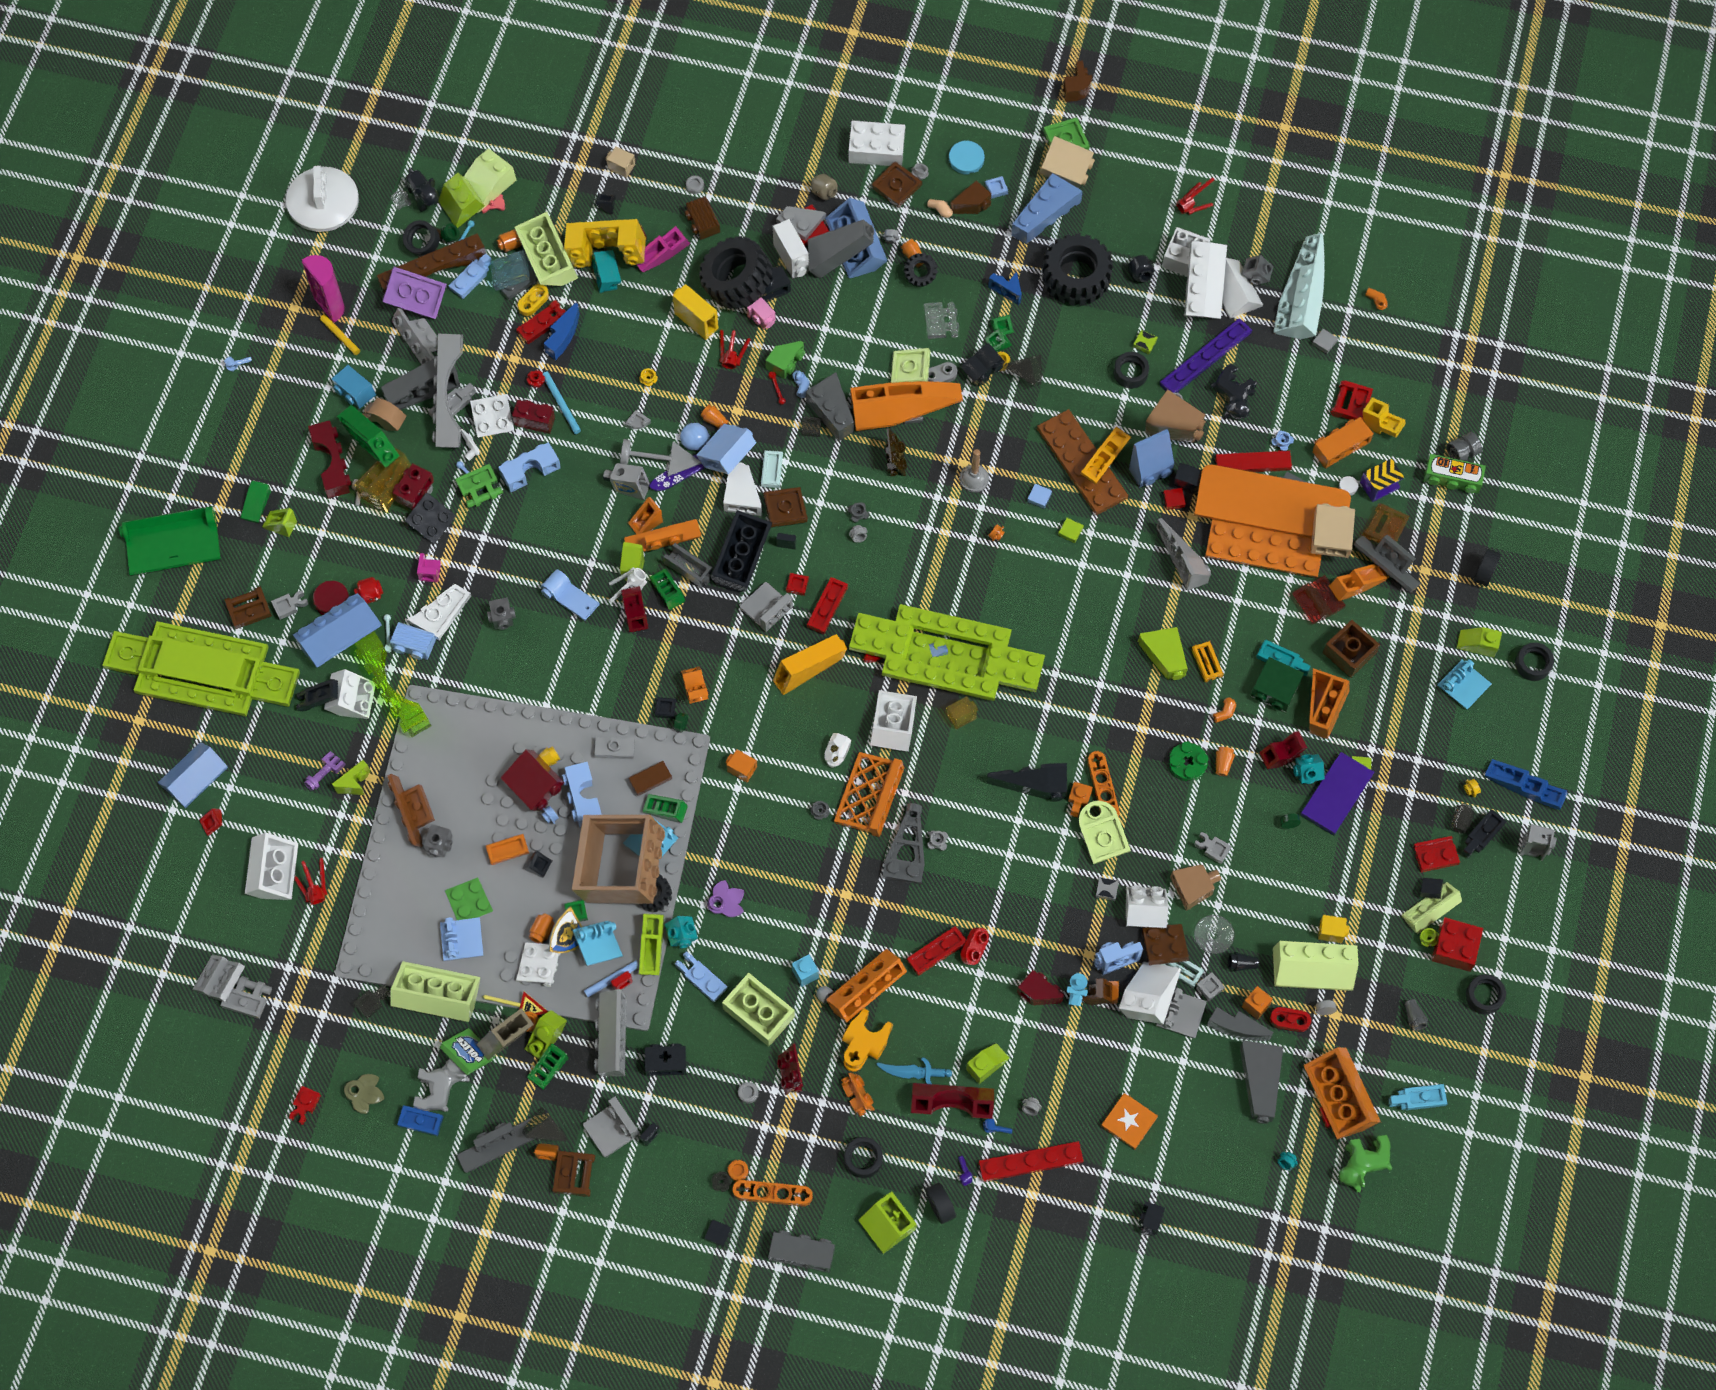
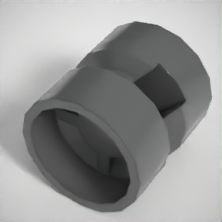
(1466, 446)

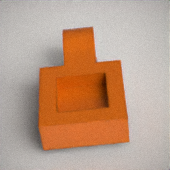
(1079, 797)

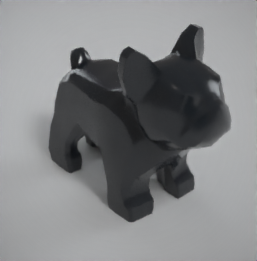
(422, 189)
(1234, 392)

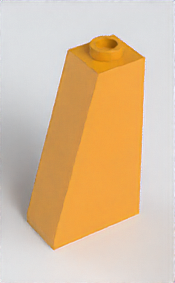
(808, 663)

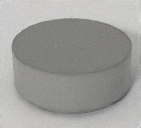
(694, 184)
(1326, 1007)
(748, 1092)

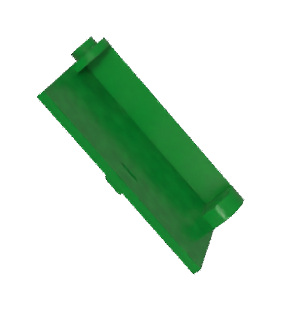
(171, 540)

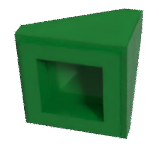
(1003, 323)
(998, 340)

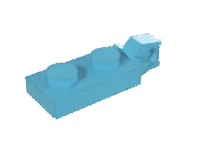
(1419, 1097)

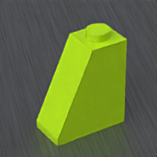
(1165, 652)

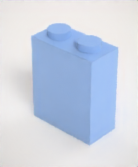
(726, 448)

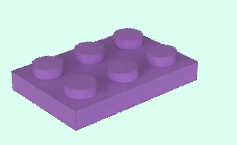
(414, 292)

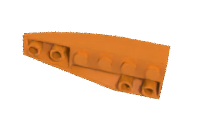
(900, 401)

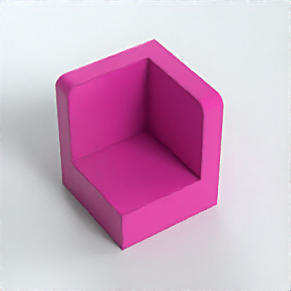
(428, 569)

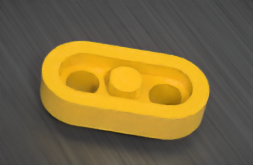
(531, 300)

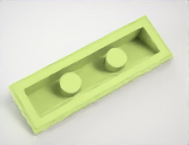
(1431, 909)

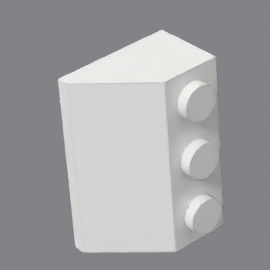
(271, 867)

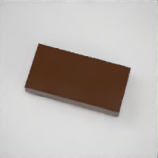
(650, 778)

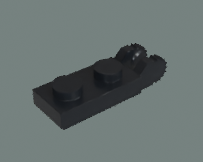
(318, 695)

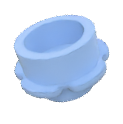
(550, 815)

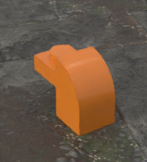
(694, 685)

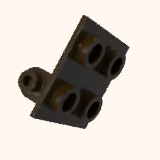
(894, 452)

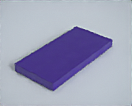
(1337, 793)

